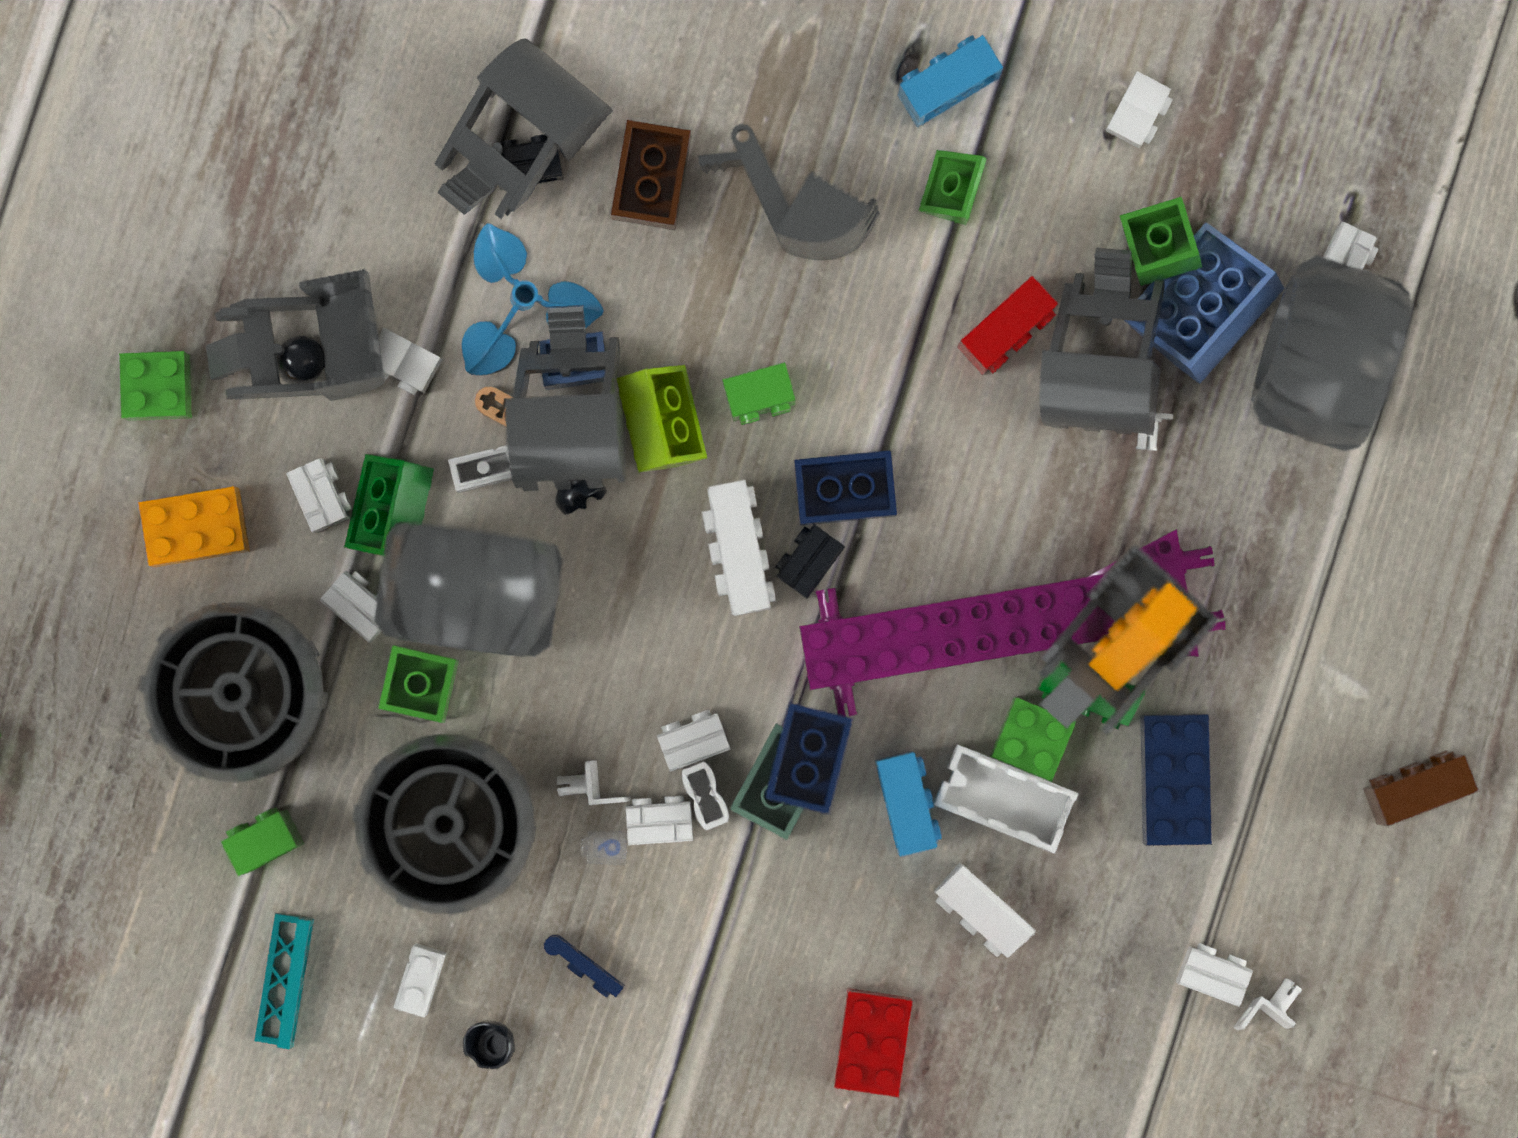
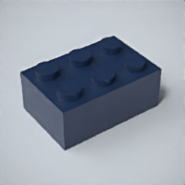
(845, 488)
(809, 758)

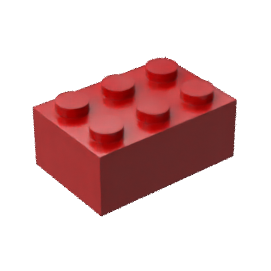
(1008, 326)
(873, 1042)

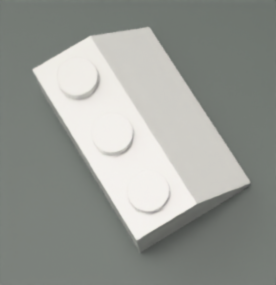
(983, 912)

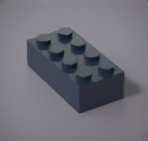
(1175, 780)

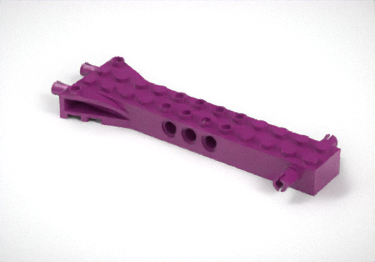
(966, 628)

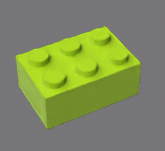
(661, 418)

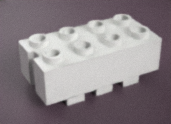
(738, 548)
(1005, 798)

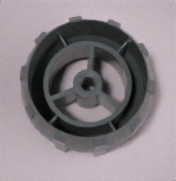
(1331, 353)
(468, 589)
(168, 692)
(379, 838)

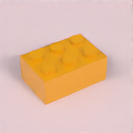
(194, 526)
(1141, 635)

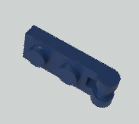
(583, 965)

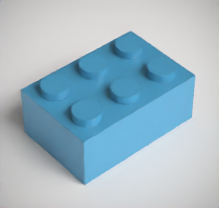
(949, 79)
(908, 803)

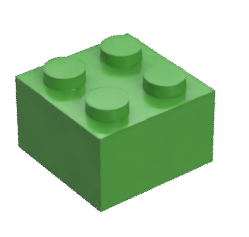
(1161, 241)
(155, 385)
(759, 393)
(418, 684)
(1031, 739)
(262, 842)

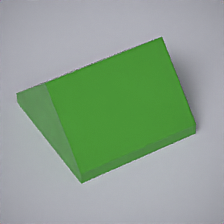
(952, 185)

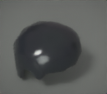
(301, 360)
(572, 499)
(489, 1044)

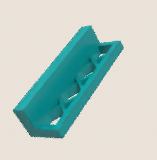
(295, 981)

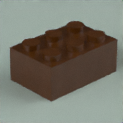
(651, 175)
(1420, 788)

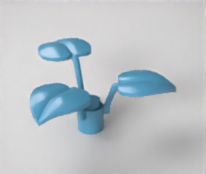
(499, 256)

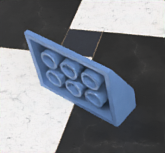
(1211, 306)

